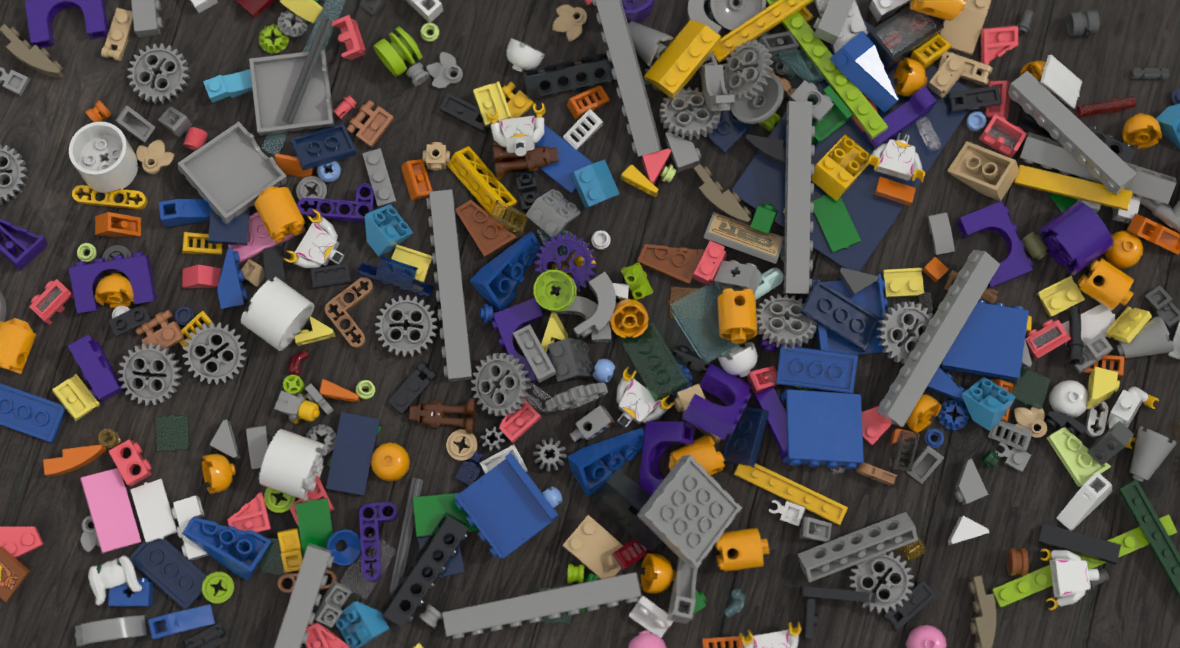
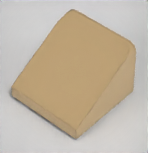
(253, 272)

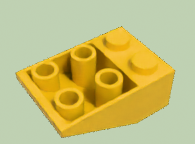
(840, 167)

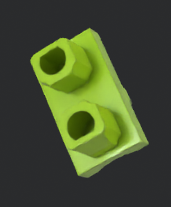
(637, 281)

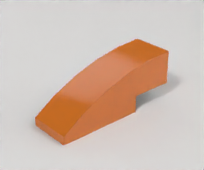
(1155, 233)
(72, 460)

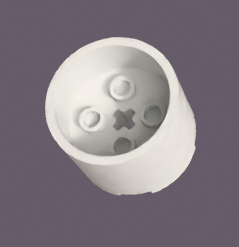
(103, 157)
(277, 313)
(292, 464)

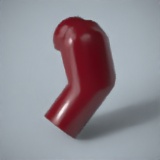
(295, 361)

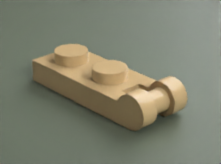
(118, 34)
(971, 68)

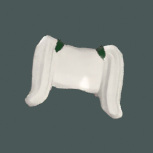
(111, 575)

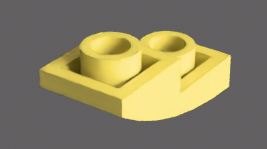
(304, 8)

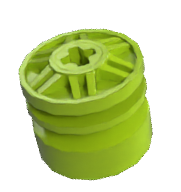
(397, 51)
(544, 288)

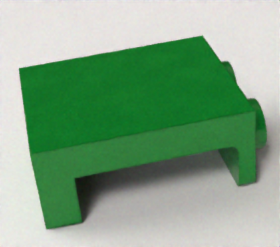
(833, 120)

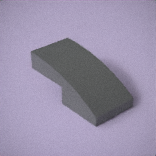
(1162, 306)

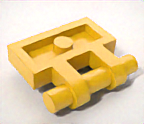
(518, 103)

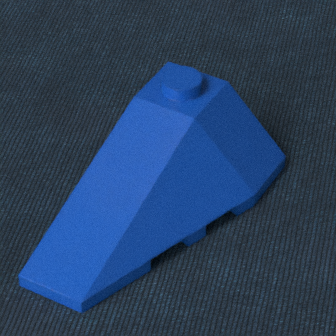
(863, 67)
(502, 275)
(599, 461)
(233, 548)

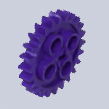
(551, 253)

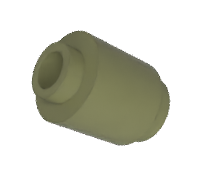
(1035, 246)

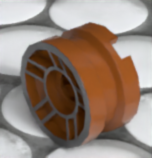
(1017, 562)

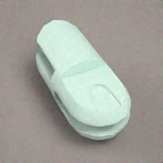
(768, 281)

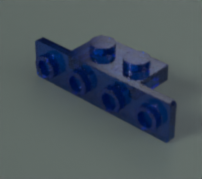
(396, 274)

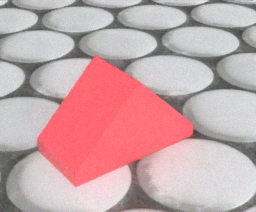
(654, 163)
(201, 277)
(762, 379)

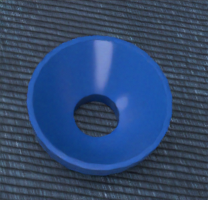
(350, 552)

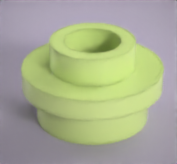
(429, 27)
(667, 173)
(81, 250)
(365, 385)

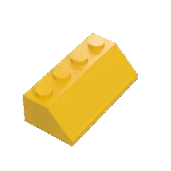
(683, 58)

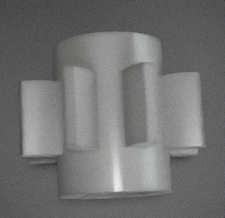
(496, 443)

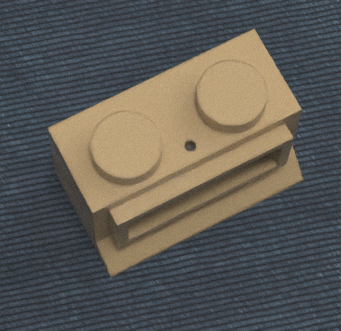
(947, 75)

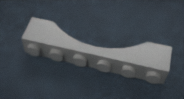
(683, 594)

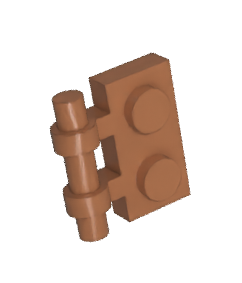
(374, 126)
(167, 336)

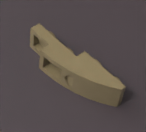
(31, 56)
(724, 202)
(984, 625)

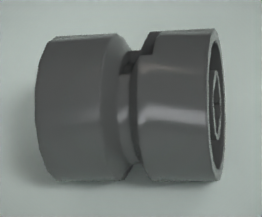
(1083, 23)

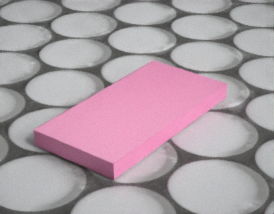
(257, 239)
(110, 510)

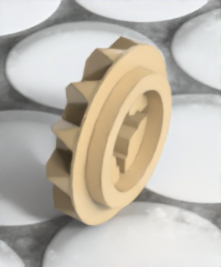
(457, 437)

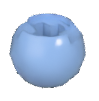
(329, 177)
(603, 370)
(553, 496)

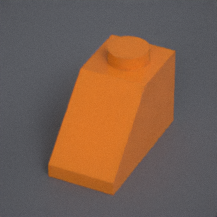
(117, 225)

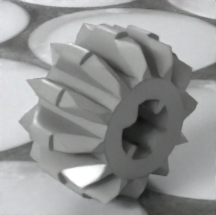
(548, 448)

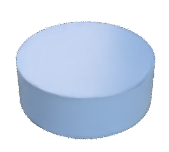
(976, 121)

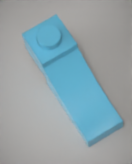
(228, 85)

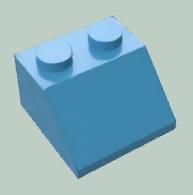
(594, 183)

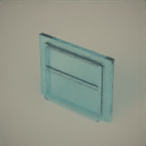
(699, 321)

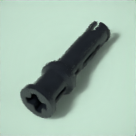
(1075, 344)

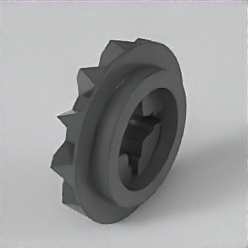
(115, 251)

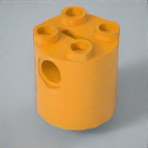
(941, 9)
(279, 213)
(1113, 287)
(737, 315)
(15, 344)
(703, 453)
(747, 550)

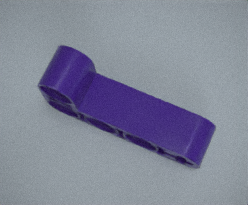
(904, 116)
(336, 205)
(777, 418)
(374, 542)

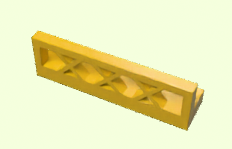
(478, 183)

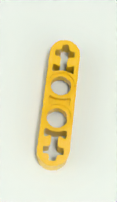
(109, 198)

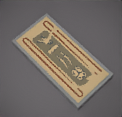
(743, 237)

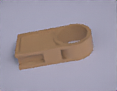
(876, 473)

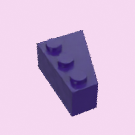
(19, 244)
(96, 368)

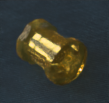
(110, 443)

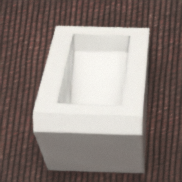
(965, 530)

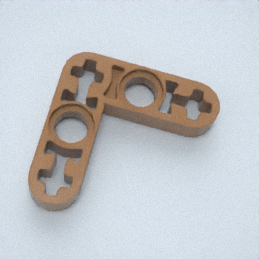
(343, 307)

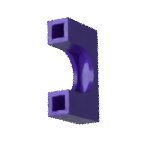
(42, 12)
(997, 219)
(136, 268)
(512, 320)
(715, 418)
(657, 439)

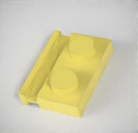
(489, 98)
(413, 258)
(903, 282)
(1060, 296)
(1128, 324)
(75, 397)

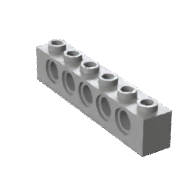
(857, 547)

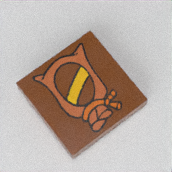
(11, 574)

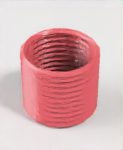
(195, 138)

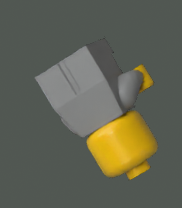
(297, 407)

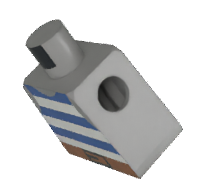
(600, 421)

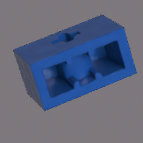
(119, 595)

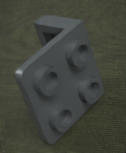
(571, 359)

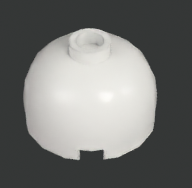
(523, 56)
(739, 360)
(1069, 398)

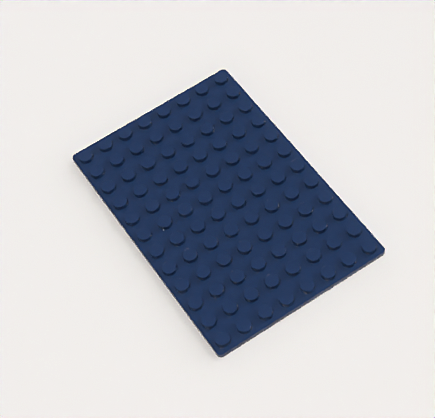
(870, 213)

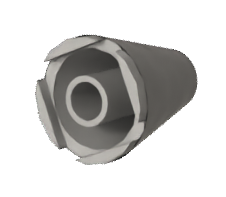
(649, 42)
(1150, 340)
(1149, 453)

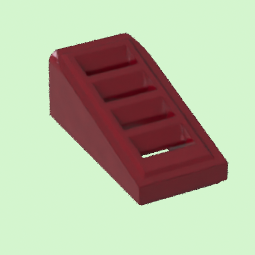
(632, 551)

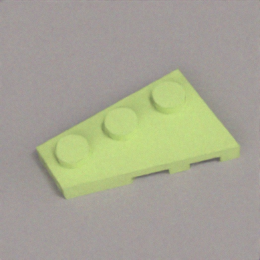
(1075, 456)

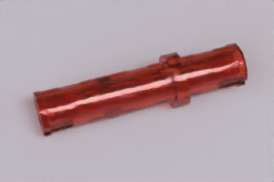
(1107, 106)

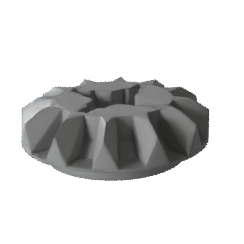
(284, 24)
(311, 182)
(323, 430)

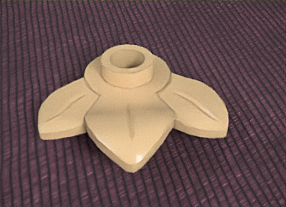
(567, 23)
(155, 154)
(1030, 418)

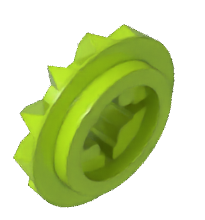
(266, 43)
(271, 501)
(221, 595)

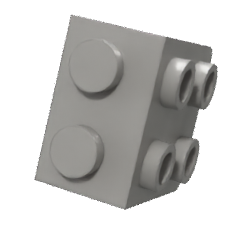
(552, 212)

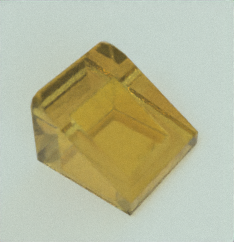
(914, 549)

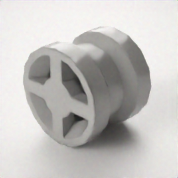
(417, 74)
(431, 616)

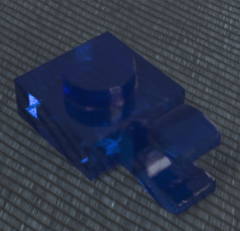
(469, 472)

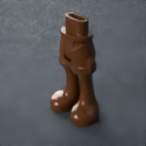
(533, 159)
(433, 414)

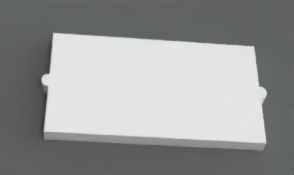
(1061, 81)
(1093, 323)
(154, 510)

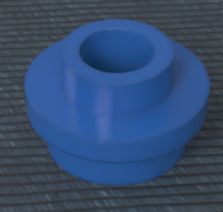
(486, 313)
(940, 438)

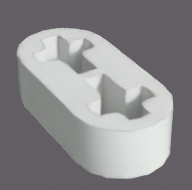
(1101, 420)

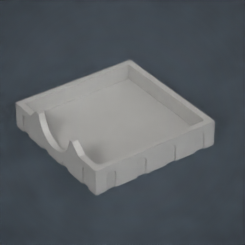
(273, 86)
(231, 172)
(689, 511)

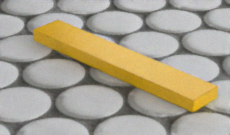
(757, 26)
(1072, 187)
(792, 492)

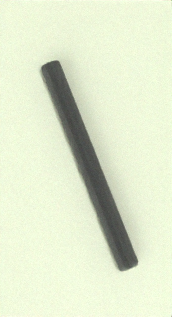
(307, 70)
(406, 535)

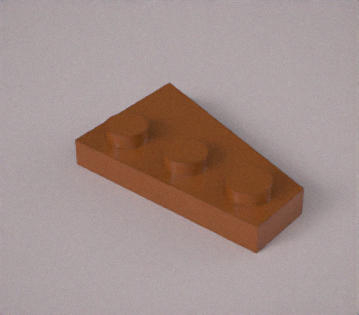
(485, 232)
(670, 261)

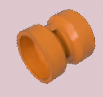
(98, 117)

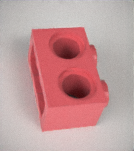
(126, 465)

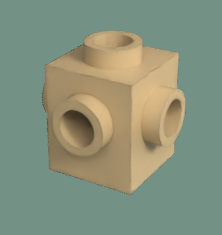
(436, 162)

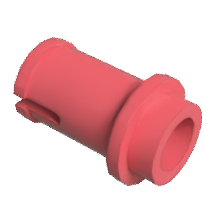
(345, 107)

